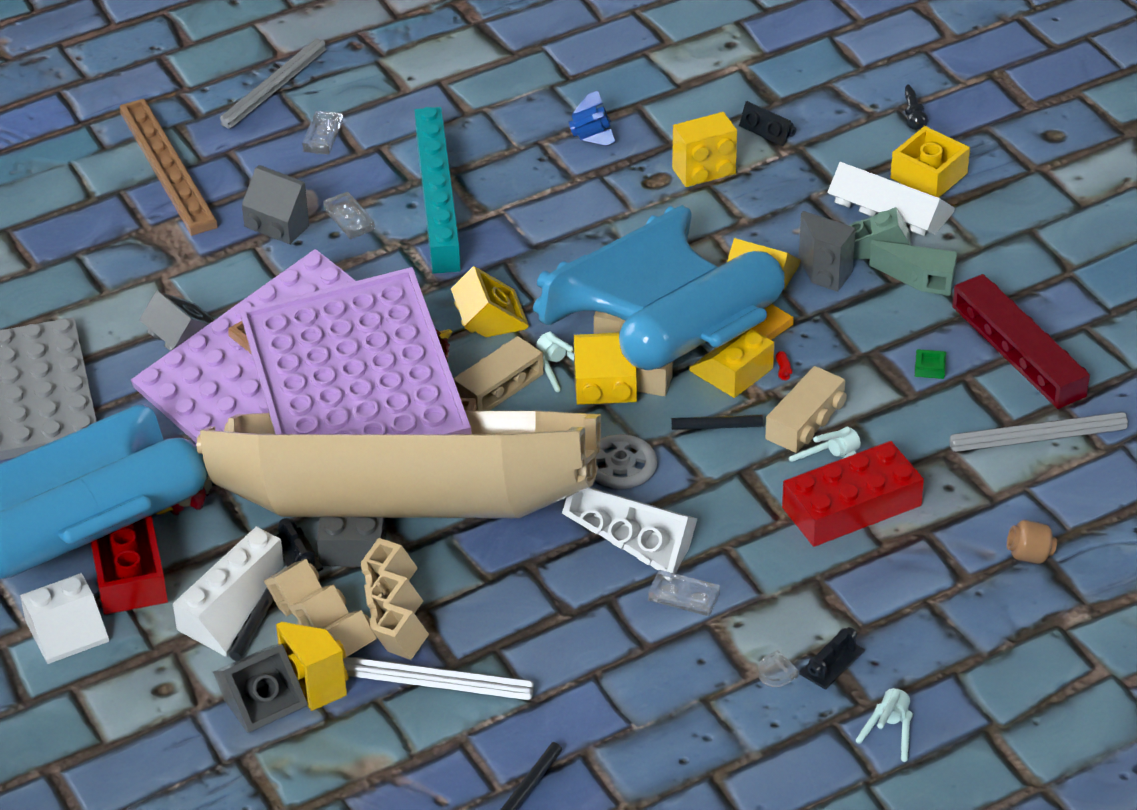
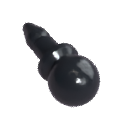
(915, 112)

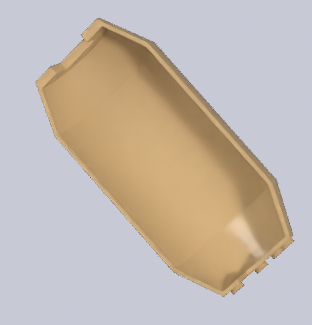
(499, 471)

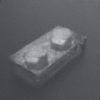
(322, 132)
(349, 215)
(684, 593)

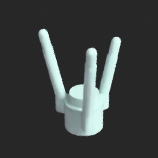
(553, 350)
(840, 443)
(891, 710)

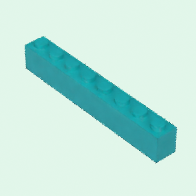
(437, 190)

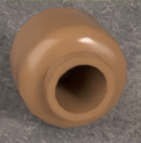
(1031, 541)

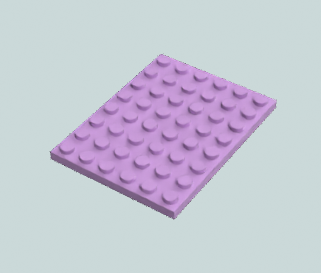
(354, 361)
(214, 375)

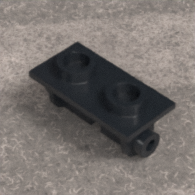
(766, 123)
(296, 545)
(833, 659)

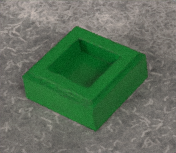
(930, 364)

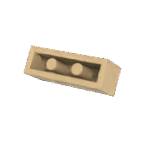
(501, 374)
(805, 409)

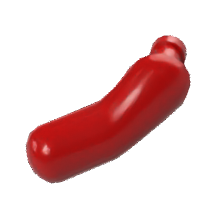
(784, 365)

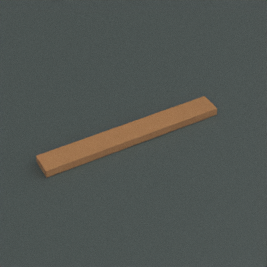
(168, 167)

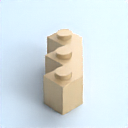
(650, 381)
(300, 594)
(393, 598)

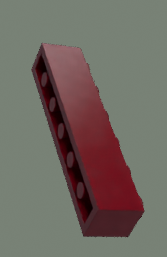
(1021, 341)

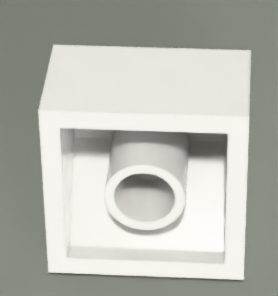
(64, 618)

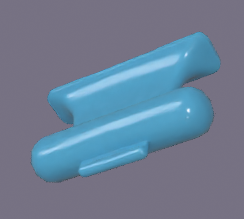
(663, 291)
(91, 487)

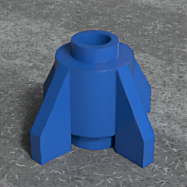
(590, 121)

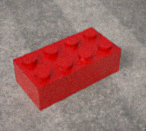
(852, 493)
(129, 568)

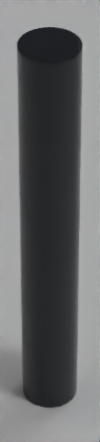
(717, 422)
(251, 626)
(533, 777)

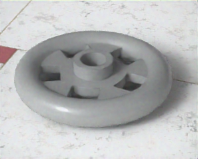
(623, 461)

